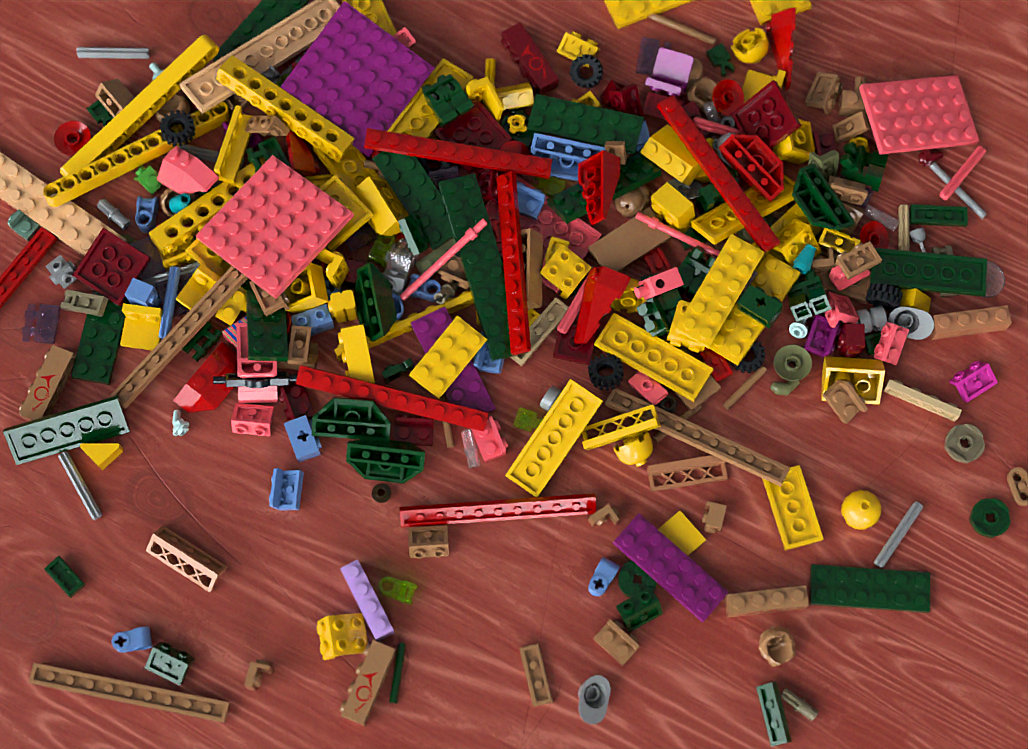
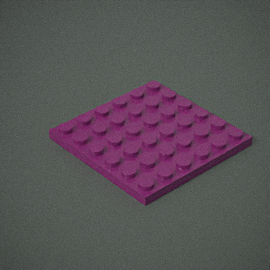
(357, 75)

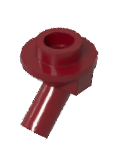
(926, 157)

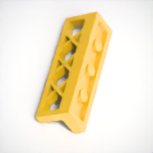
(233, 147)
(620, 434)

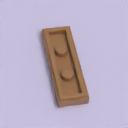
(535, 675)

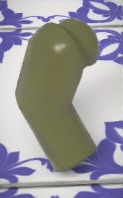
(783, 388)

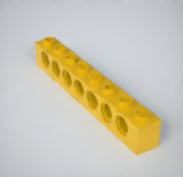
(291, 111)
(192, 212)

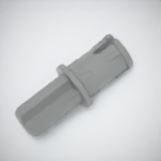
(113, 214)

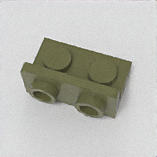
(826, 163)

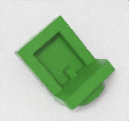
(148, 178)

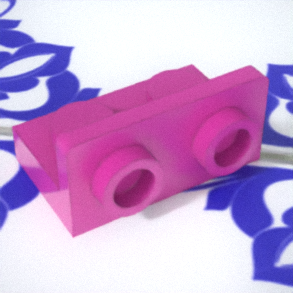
(974, 380)

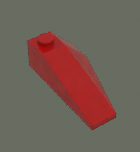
(781, 31)
(300, 156)
(599, 179)
(599, 293)

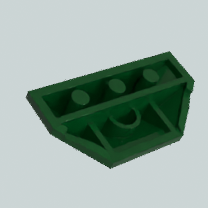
(819, 200)
(374, 301)
(351, 420)
(385, 461)

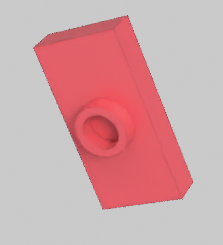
(648, 388)

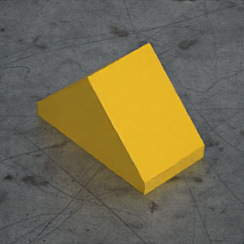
(915, 299)
(102, 453)

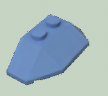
(564, 154)

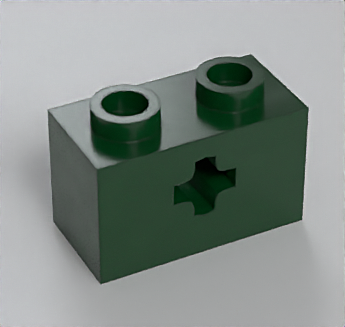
(764, 314)

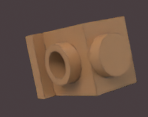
(713, 517)

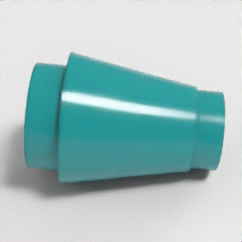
(179, 202)
(804, 260)

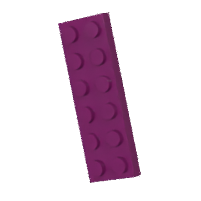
(468, 386)
(670, 567)

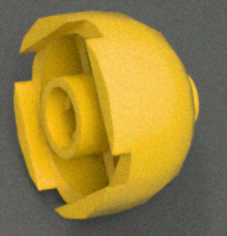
(750, 46)
(628, 299)
(635, 449)
(861, 509)

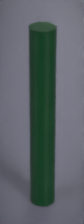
(397, 673)

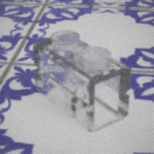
(400, 257)

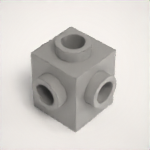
(61, 271)
(397, 280)

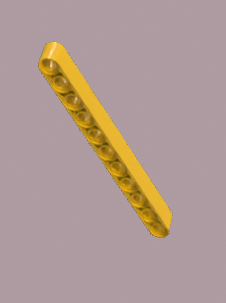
(144, 104)
(127, 154)

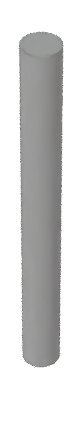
(959, 191)

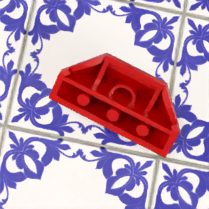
(755, 164)
(199, 392)

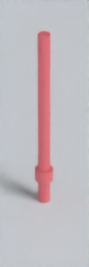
(655, 224)
(469, 235)

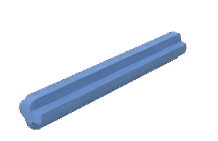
(169, 302)

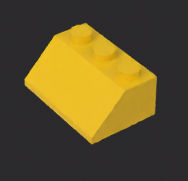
(671, 155)
(383, 203)
(864, 374)

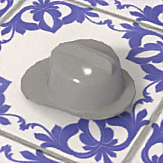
(917, 321)
(594, 699)

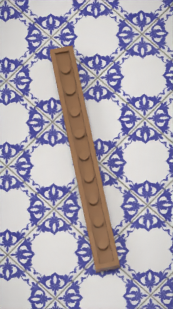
(179, 336)
(702, 438)
(129, 692)

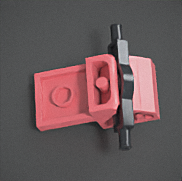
(255, 379)

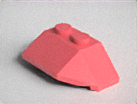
(185, 173)

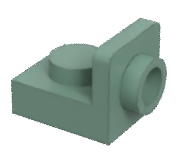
(23, 225)

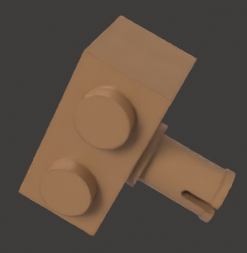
(851, 101)

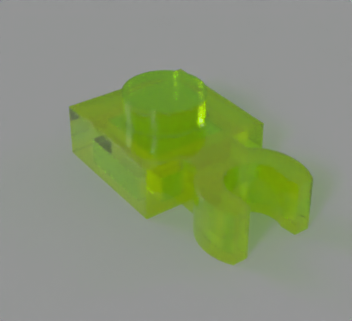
(550, 186)
(526, 420)

